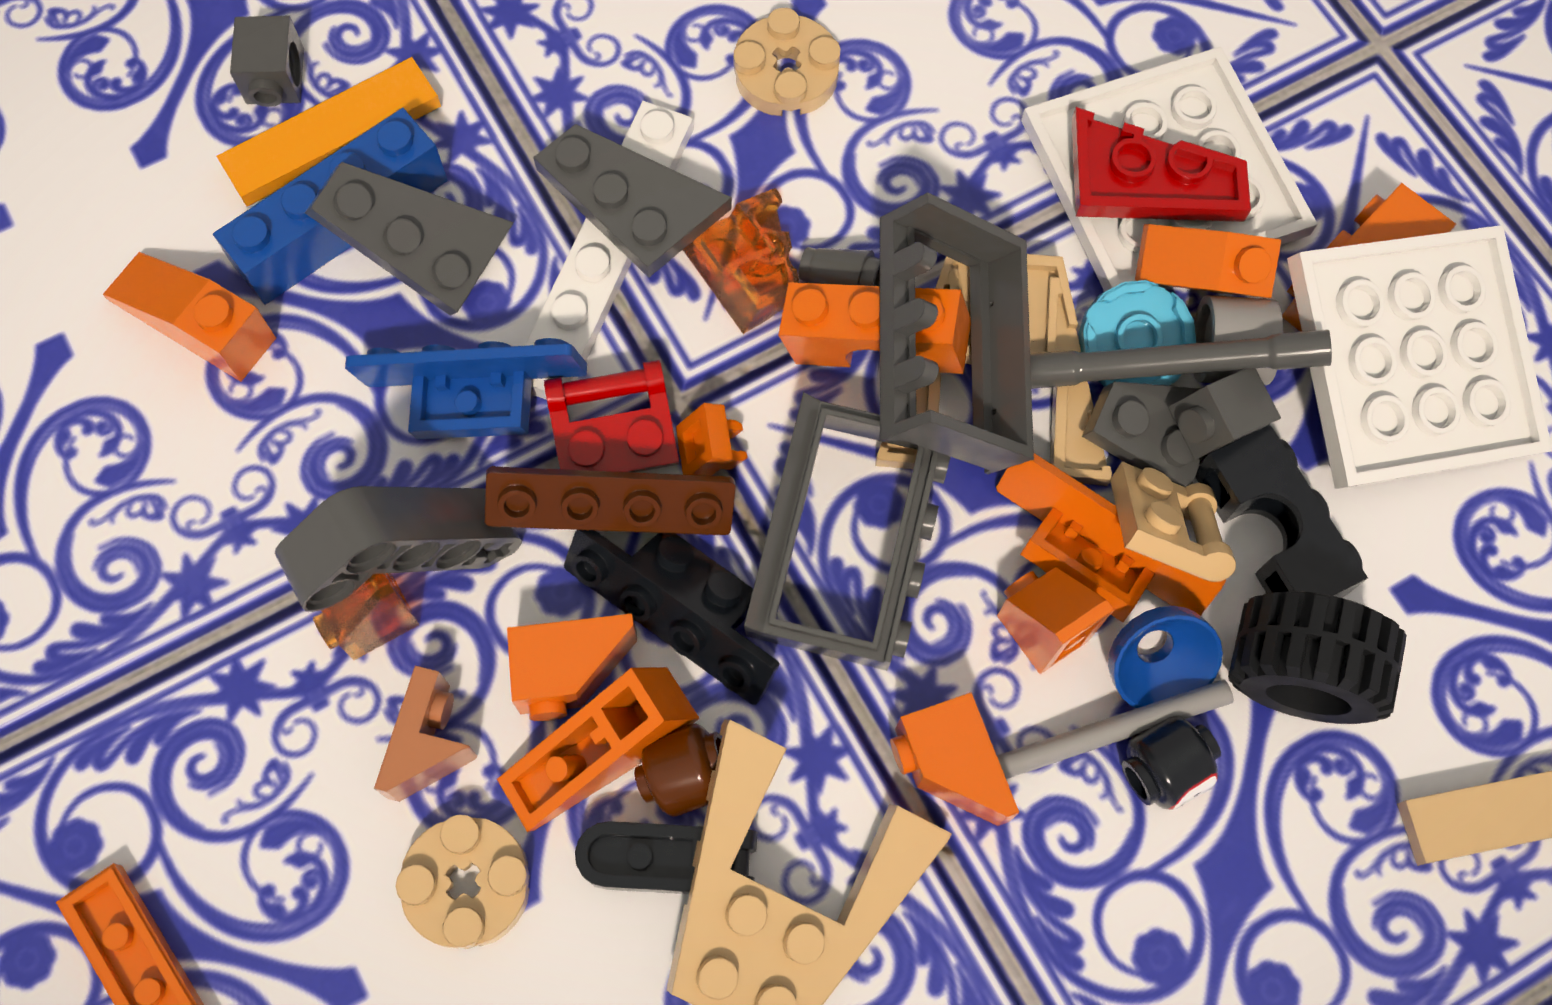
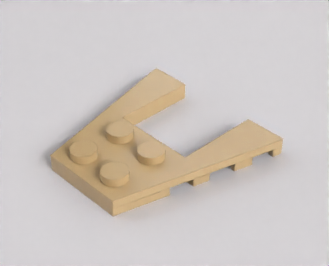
(1051, 330)
(759, 946)

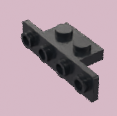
(680, 600)

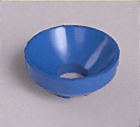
(1183, 664)

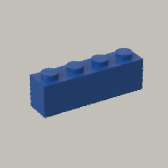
(281, 245)

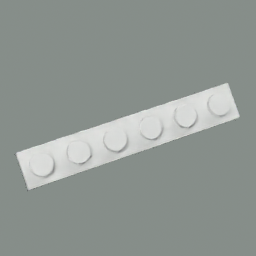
(594, 264)

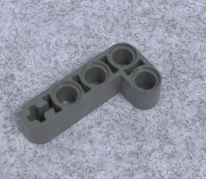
(388, 532)

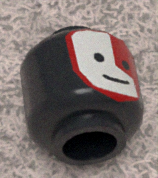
(1171, 763)

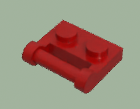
(617, 441)

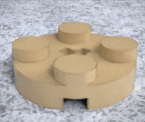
(790, 37)
(426, 882)

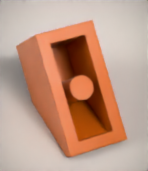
(1208, 260)
(1051, 616)
(564, 662)
(954, 759)

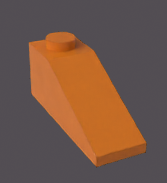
(193, 313)
(596, 744)

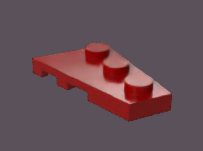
(1146, 178)

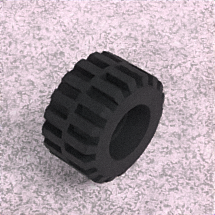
(1318, 657)

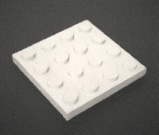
(1177, 101)
(1423, 355)

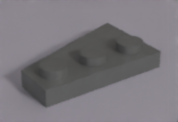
(629, 197)
(410, 233)

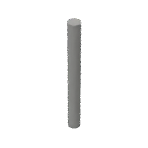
(1114, 729)

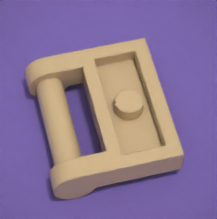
(1153, 522)

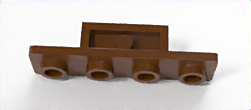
(608, 501)

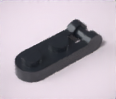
(647, 856)

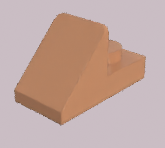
(414, 753)

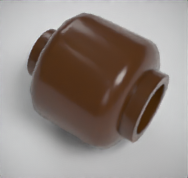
(678, 769)

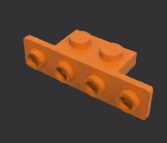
(1086, 542)

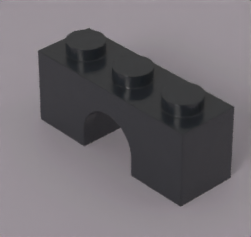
(1263, 478)

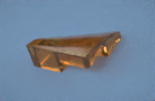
(747, 260)

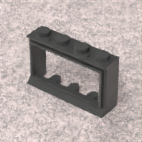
(999, 334)
(904, 573)

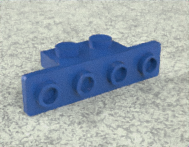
(468, 389)

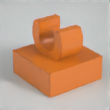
(706, 441)

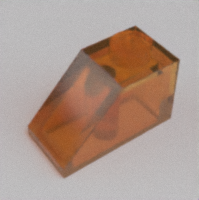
(367, 617)

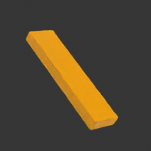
(301, 142)

